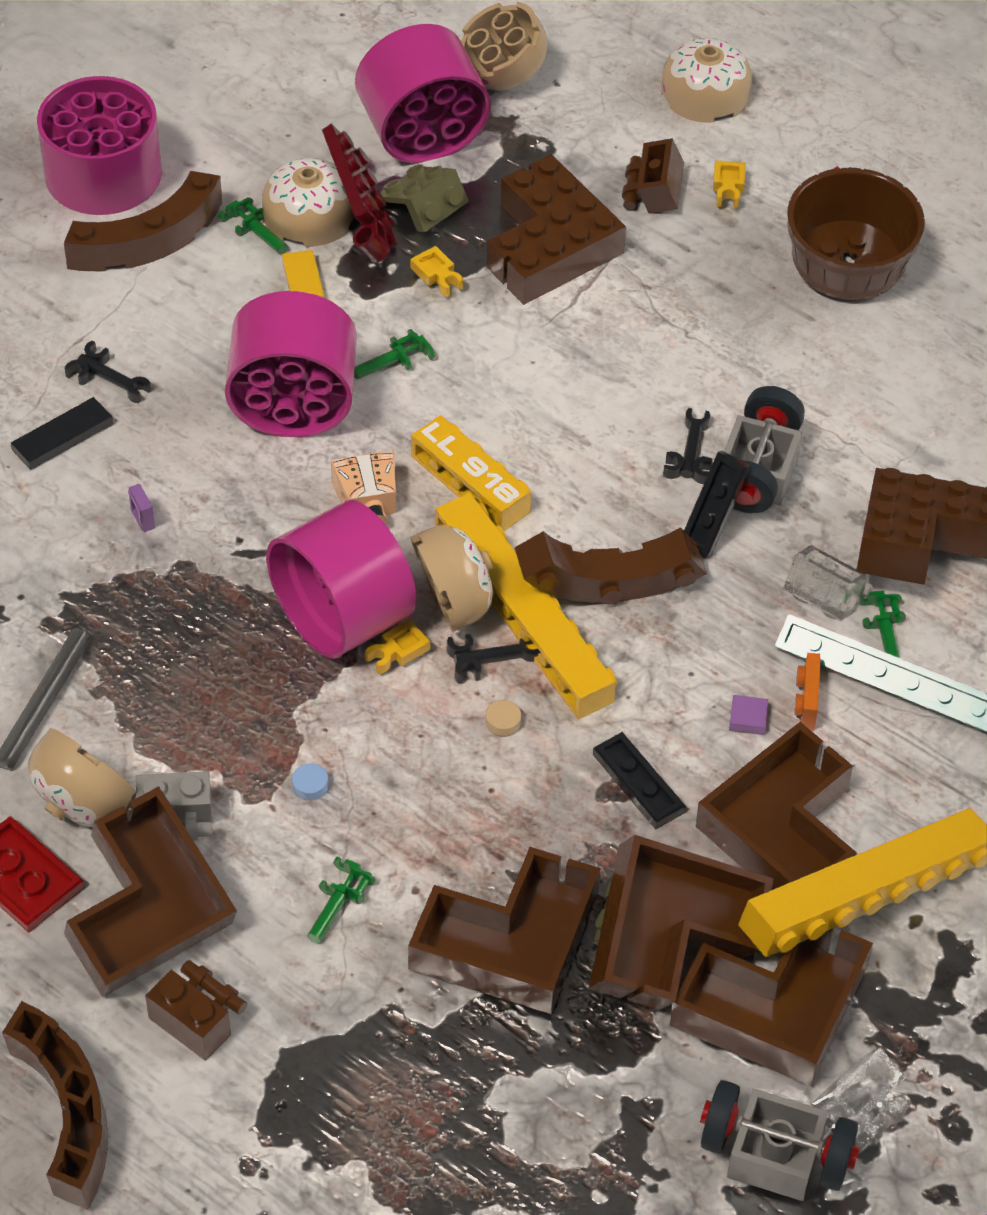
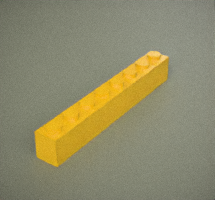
(534, 615)
(865, 883)

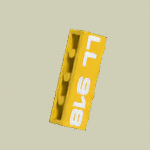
(469, 469)

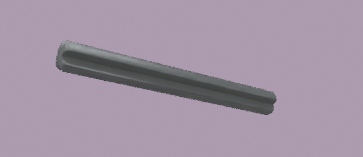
(43, 698)

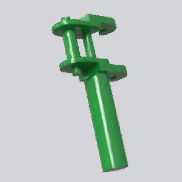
(252, 223)
(398, 354)
(885, 619)
(338, 896)

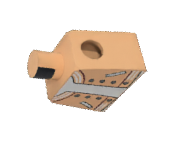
(367, 480)

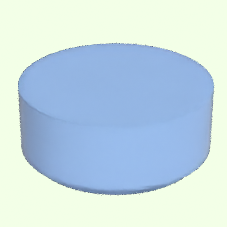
(310, 781)

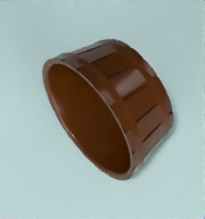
(854, 215)

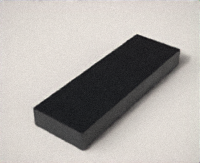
(61, 433)
(716, 501)
(639, 780)

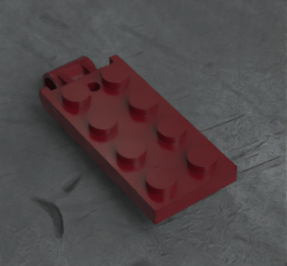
(367, 203)

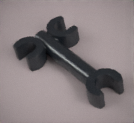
(95, 363)
(688, 465)
(469, 660)

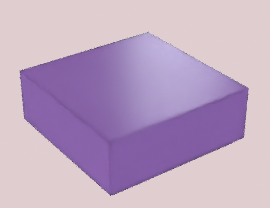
(141, 508)
(748, 714)

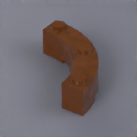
(149, 234)
(609, 573)
(84, 1135)

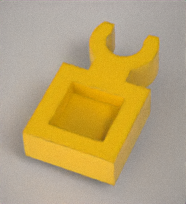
(729, 181)
(437, 268)
(400, 644)

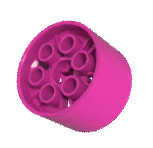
(422, 93)
(99, 145)
(291, 364)
(341, 578)

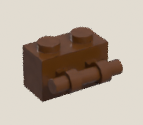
(654, 177)
(189, 1013)

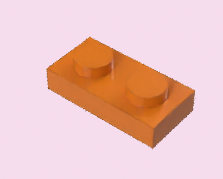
(808, 678)

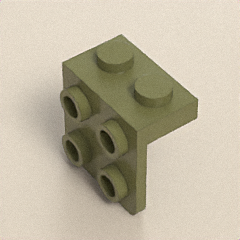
(428, 194)

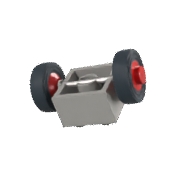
(768, 442)
(778, 1141)

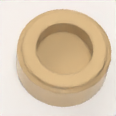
(503, 718)

